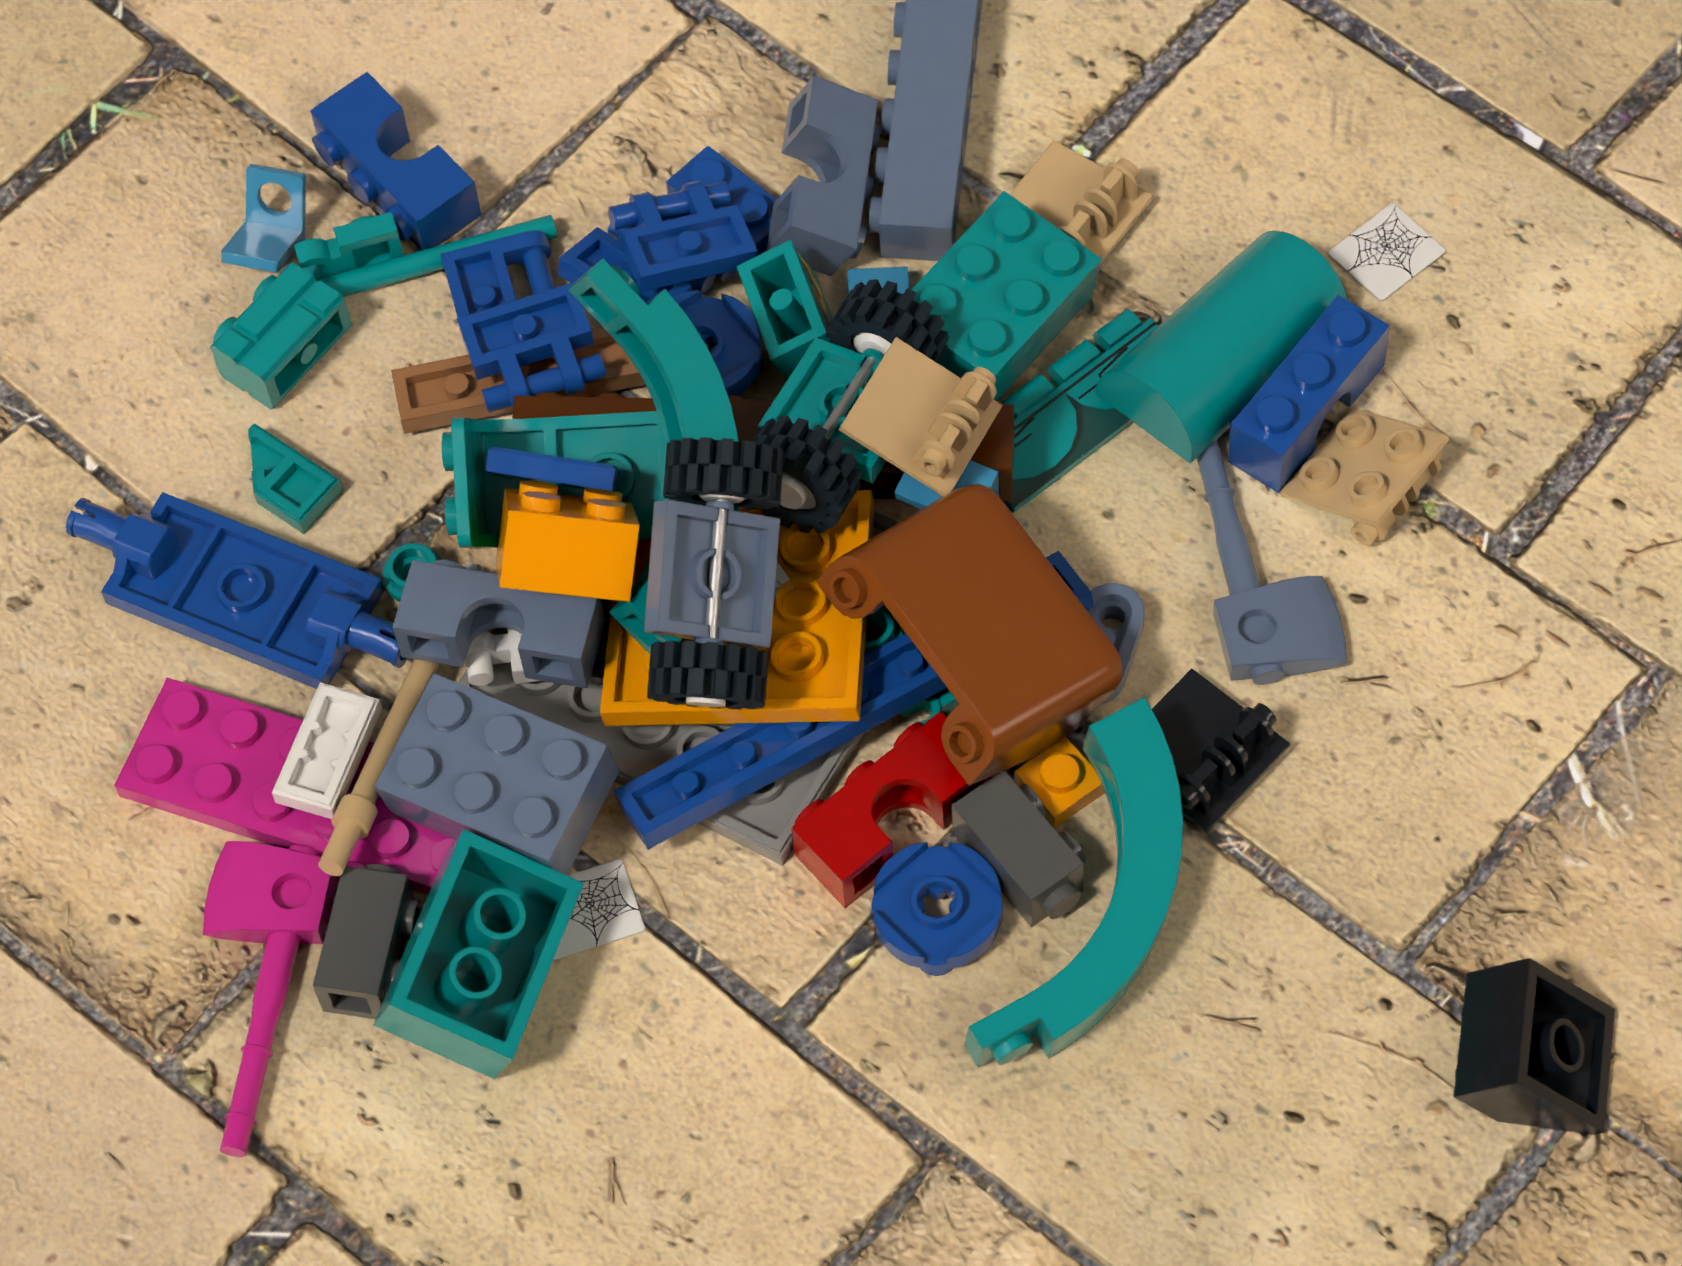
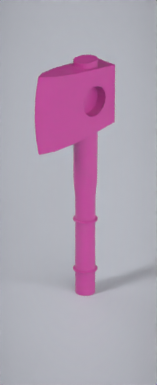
(276, 900)

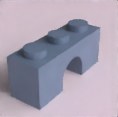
(835, 137)
(452, 605)

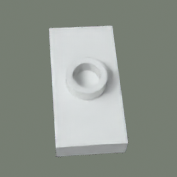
(327, 750)

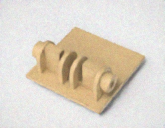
(1084, 198)
(923, 416)
(1368, 471)

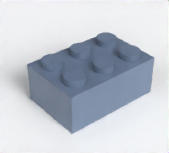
(497, 774)

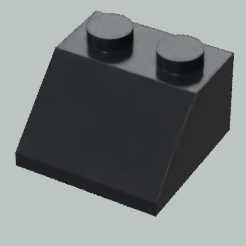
(1534, 1049)

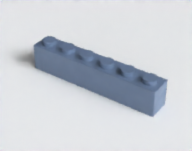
(925, 128)

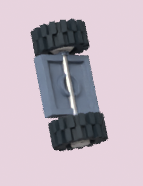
(713, 573)

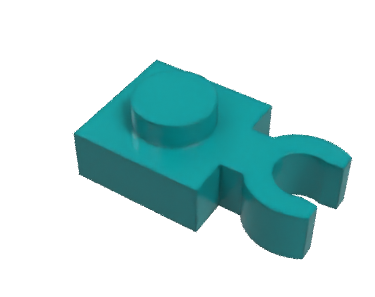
(355, 246)

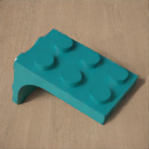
(625, 440)

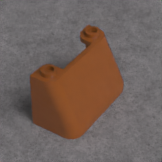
(988, 624)

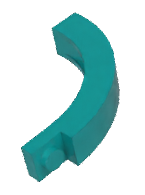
(677, 375)
(1148, 823)

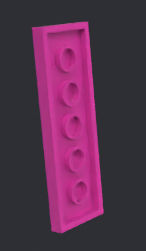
(219, 766)

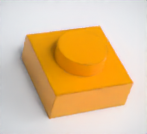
(1061, 781)

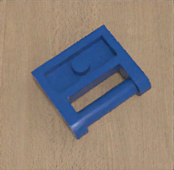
(480, 273)

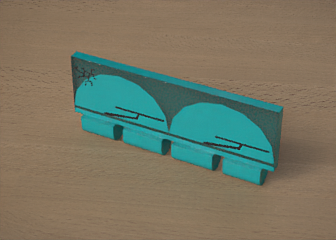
(1069, 423)

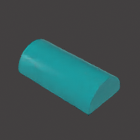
(1222, 343)

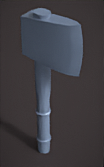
(1273, 626)

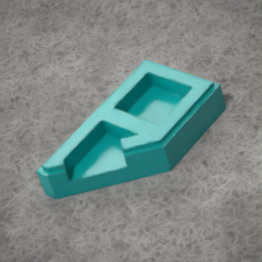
(289, 482)

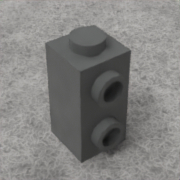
(1033, 862)
(365, 939)

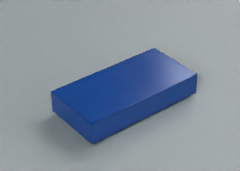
(552, 469)

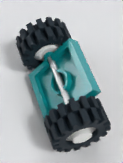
(804, 419)

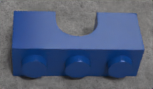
(361, 132)
(1326, 366)

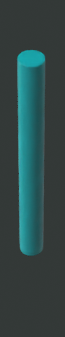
(424, 261)

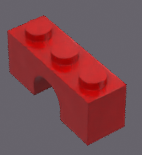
(841, 835)

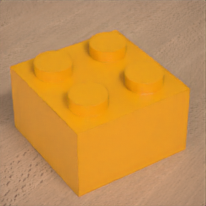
(567, 542)

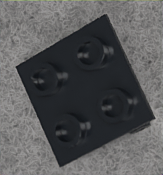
(1215, 746)

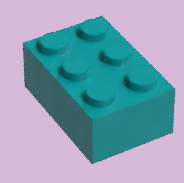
(1007, 290)
(479, 954)

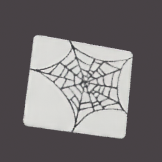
(1386, 251)
(603, 910)

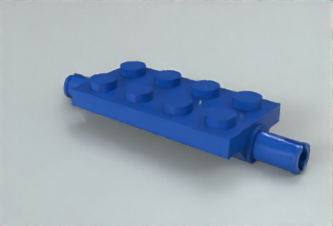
(238, 588)

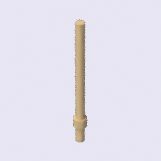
(358, 810)

